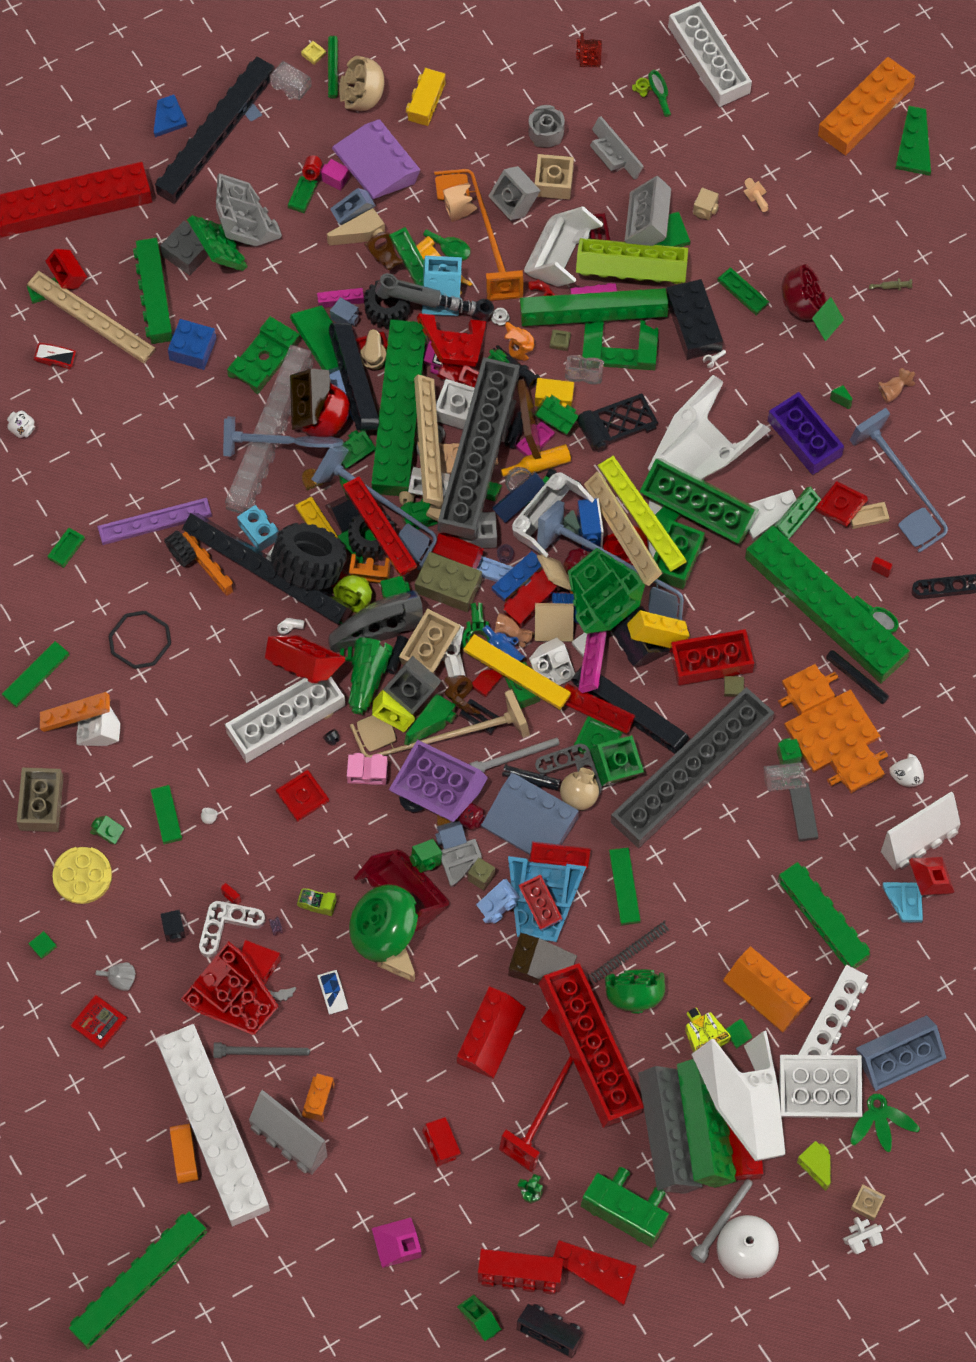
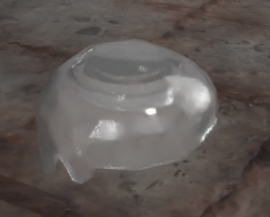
(515, 477)

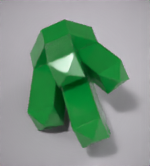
(531, 1190)

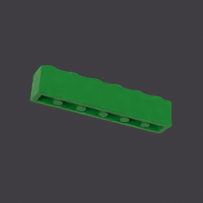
(154, 291)
(823, 916)

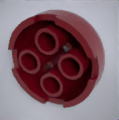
(801, 292)

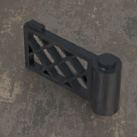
(597, 433)

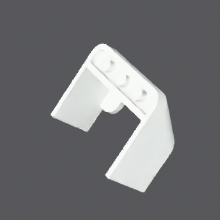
(557, 244)
(550, 493)

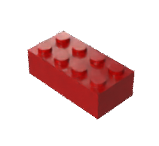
(711, 657)
(520, 1271)

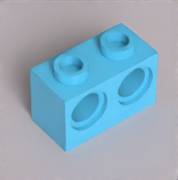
(254, 530)

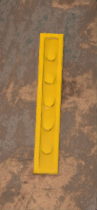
(517, 671)

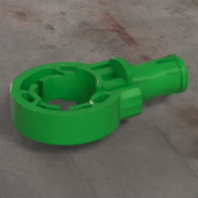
(477, 621)

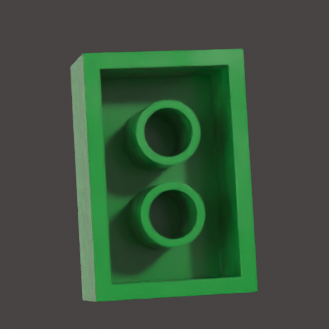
(689, 543)

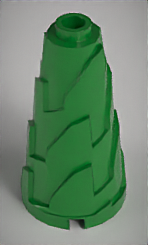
(368, 666)

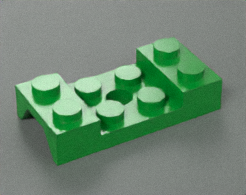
(272, 340)

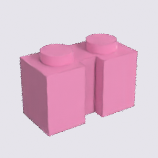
(366, 769)

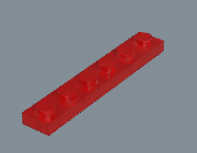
(379, 526)

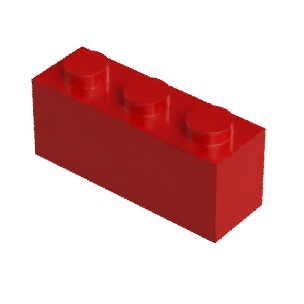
(522, 606)

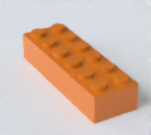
(866, 106)

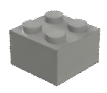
(514, 193)

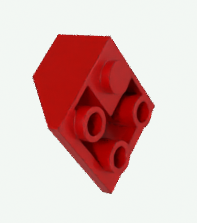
(931, 876)

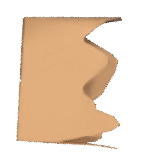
(457, 203)

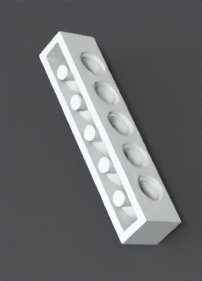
(849, 978)

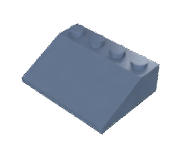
(529, 814)

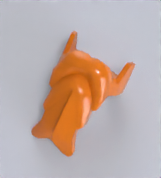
(521, 338)

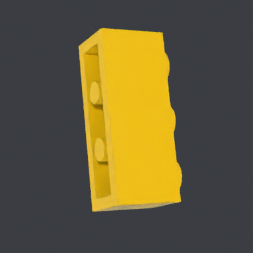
(425, 96)
(657, 629)

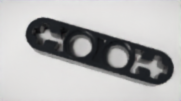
(948, 590)

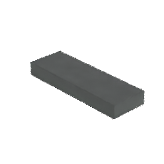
(803, 813)

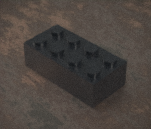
(694, 319)

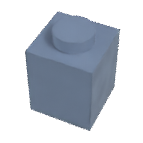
(344, 312)
(450, 835)

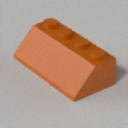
(766, 989)

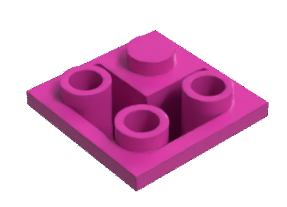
(396, 1242)

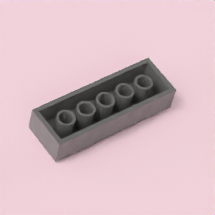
(667, 1130)

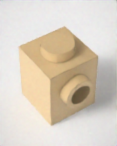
(706, 204)

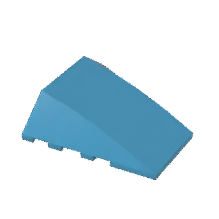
(562, 885)

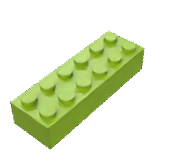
(632, 260)

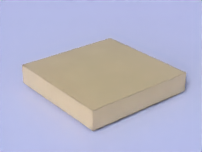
(553, 621)

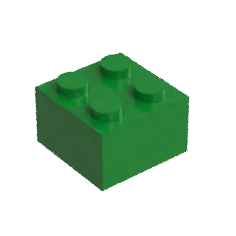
(616, 760)

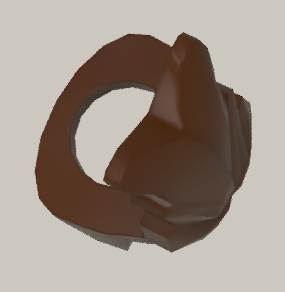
(384, 254)
(457, 698)

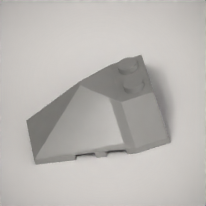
(242, 214)

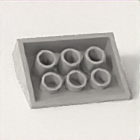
(287, 1133)

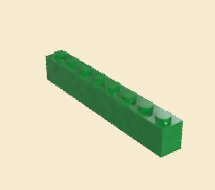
(593, 307)
(137, 1280)

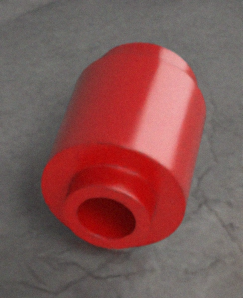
(312, 167)

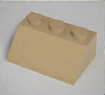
(430, 640)

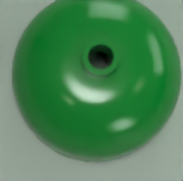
(635, 994)

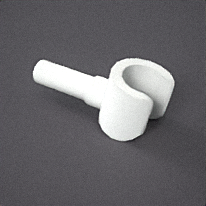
(713, 358)

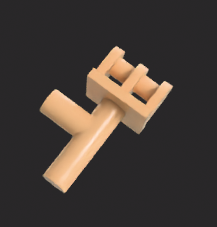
(754, 192)

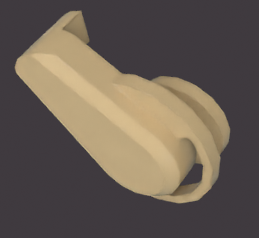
(373, 351)

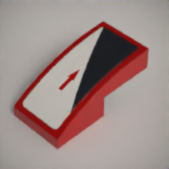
(54, 354)

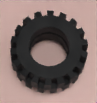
(381, 315)
(361, 546)

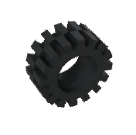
(180, 548)

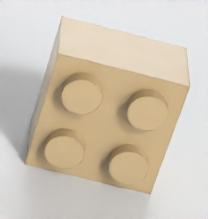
(554, 176)

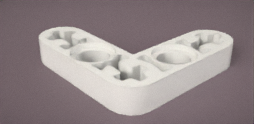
(225, 917)

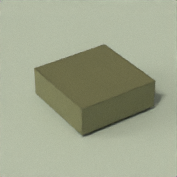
(560, 340)
(733, 685)

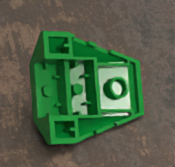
(603, 591)

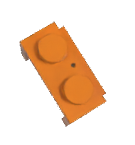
(369, 571)
(317, 1097)

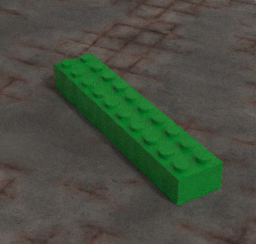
(398, 408)
(827, 604)

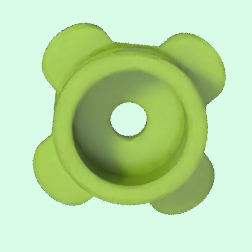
(642, 82)

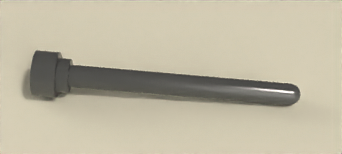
(221, 1050)

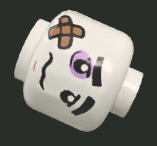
(20, 424)

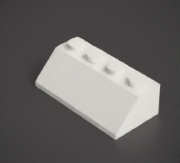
(455, 403)

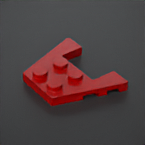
(454, 346)

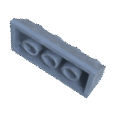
(901, 1052)

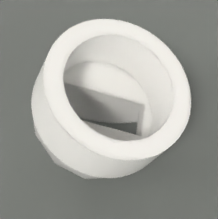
(208, 815)

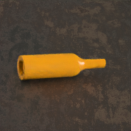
(549, 459)

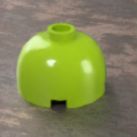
(354, 591)

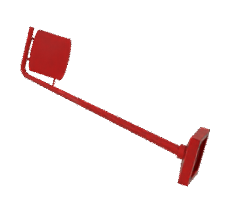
(520, 1149)

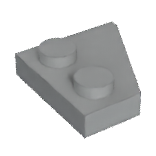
(459, 860)

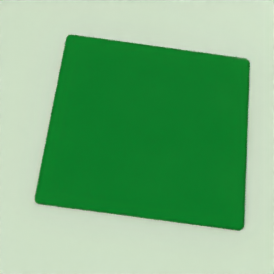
(828, 319)

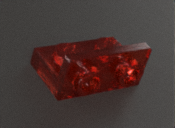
(588, 52)

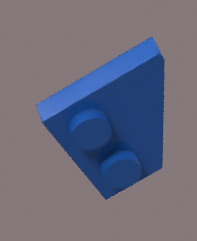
(168, 116)

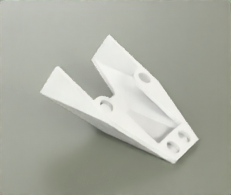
(695, 442)
(747, 1099)

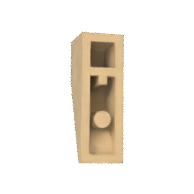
(358, 229)

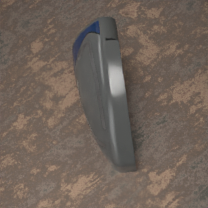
(399, 609)

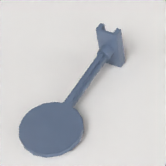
(232, 436)

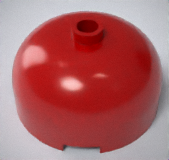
(332, 416)

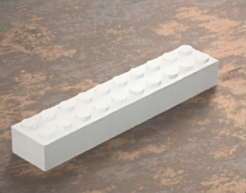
(213, 1125)

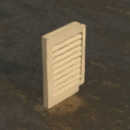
(554, 571)

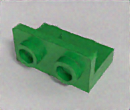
(358, 446)

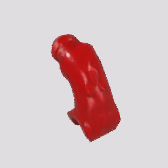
(541, 286)

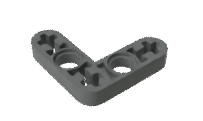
(579, 762)

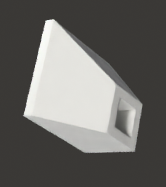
(553, 661)
(99, 730)

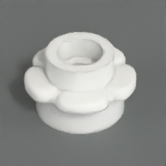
(500, 312)

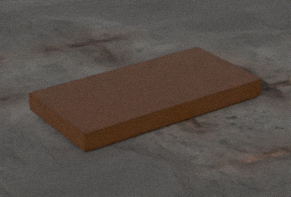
(528, 419)

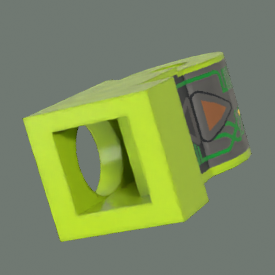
(317, 901)

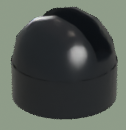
(332, 737)

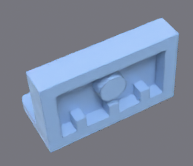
(497, 901)

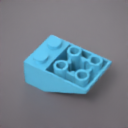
(443, 275)

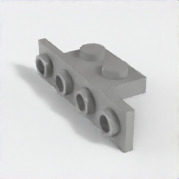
(613, 149)

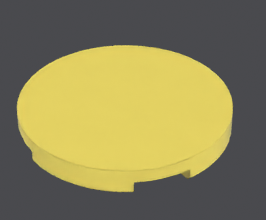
(82, 875)

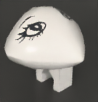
(908, 771)

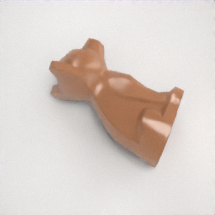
(892, 388)
(509, 627)

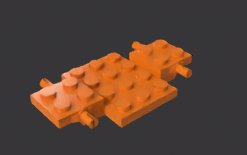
(832, 729)

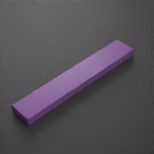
(152, 521)

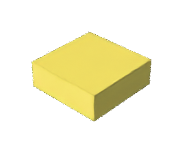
(313, 52)

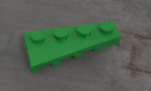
(914, 145)

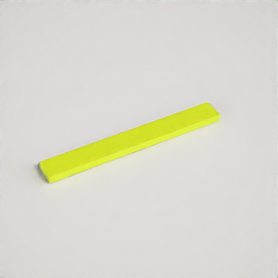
(642, 513)

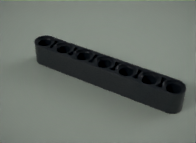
(353, 376)
(645, 718)

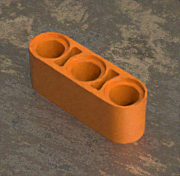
(183, 1153)

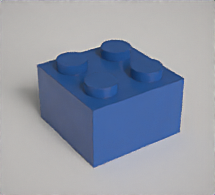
(192, 344)

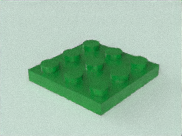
(216, 244)

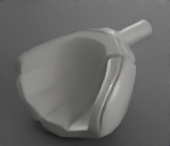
(119, 976)

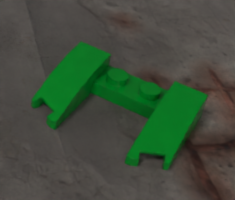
(640, 359)

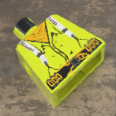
(703, 1029)

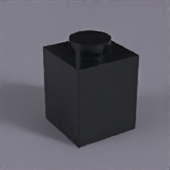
(173, 926)

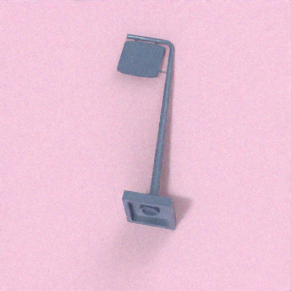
(551, 527)

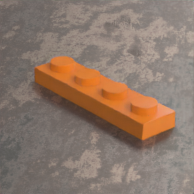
(210, 567)
(75, 711)

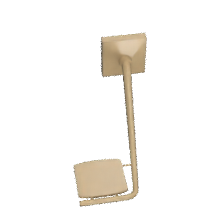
(378, 733)

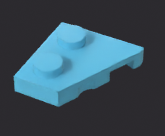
(905, 900)

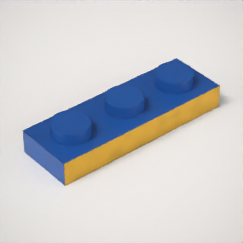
(517, 577)

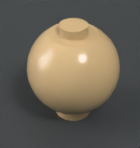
(580, 789)

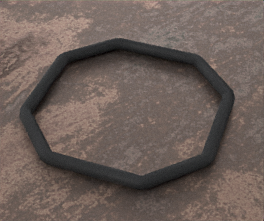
(159, 655)

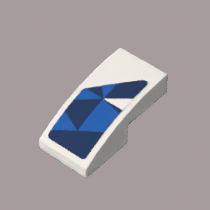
(332, 992)

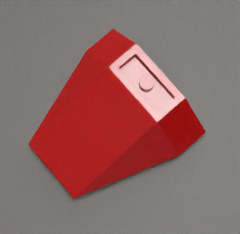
(232, 992)

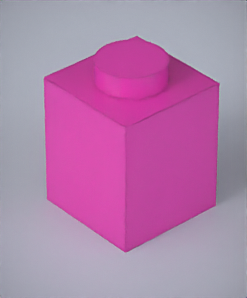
(335, 174)

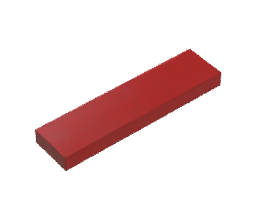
(599, 709)

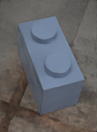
(352, 206)

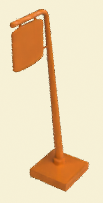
(498, 285)

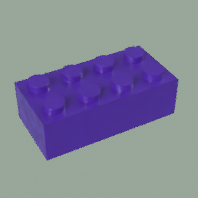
(805, 433)

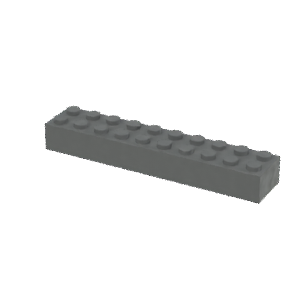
(478, 448)
(692, 767)

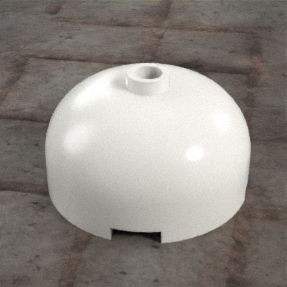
(747, 1259)

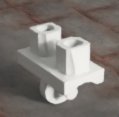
(871, 1232)

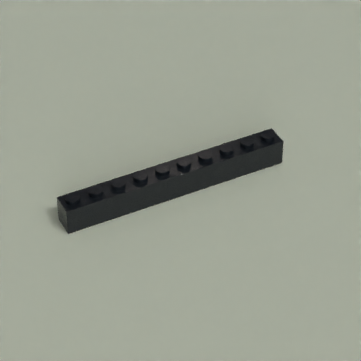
(214, 130)
(261, 565)

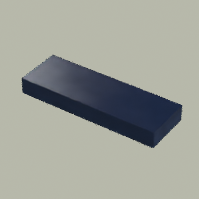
(518, 497)

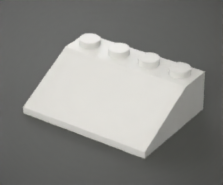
(921, 832)
(820, 1086)

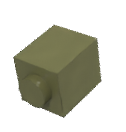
(481, 874)

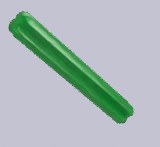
(332, 67)

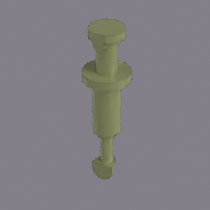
(892, 284)

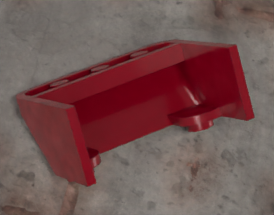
(396, 869)

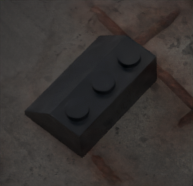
(637, 652)
(550, 1330)

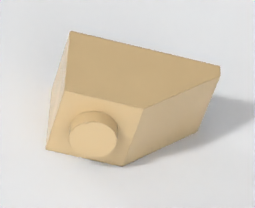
(399, 965)

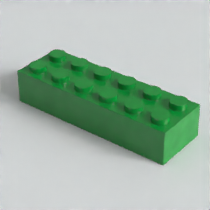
(699, 500)
(705, 1130)

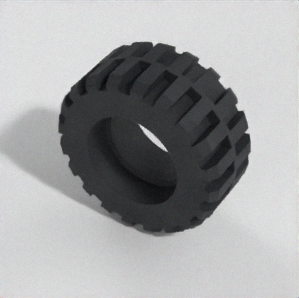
(308, 556)

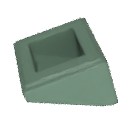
(571, 523)

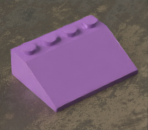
(377, 160)
(438, 781)

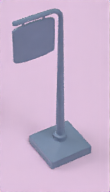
(919, 525)
(413, 539)

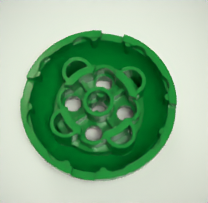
(383, 922)

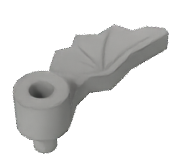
(283, 994)

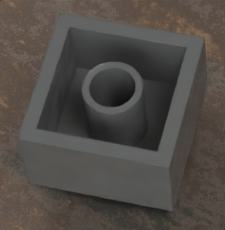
(184, 249)
(412, 685)

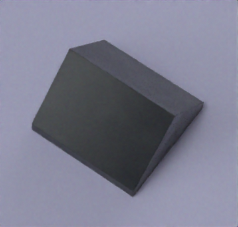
(342, 512)

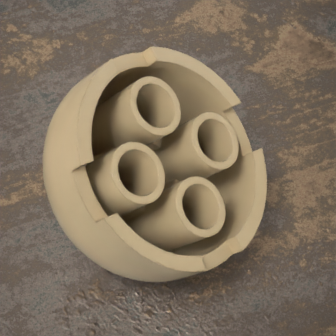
(367, 82)

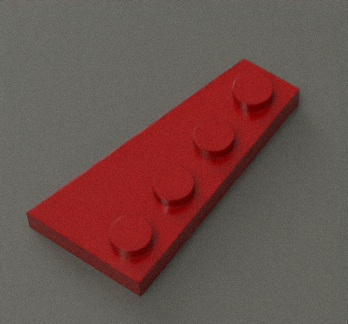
(602, 1272)

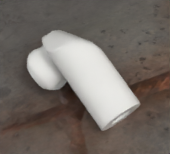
(289, 624)

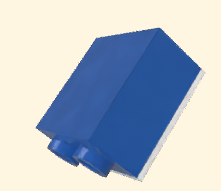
(590, 522)

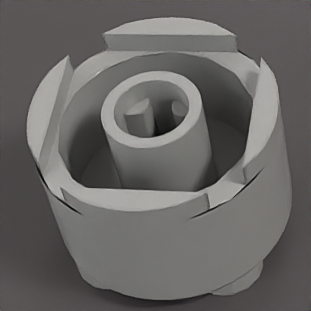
(546, 126)

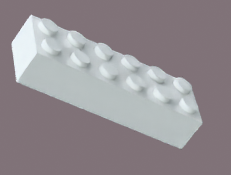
(709, 54)
(283, 716)

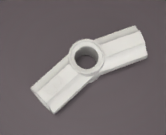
(453, 662)

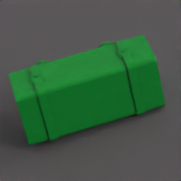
(625, 1209)

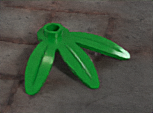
(881, 1124)

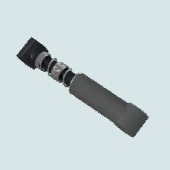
(390, 286)

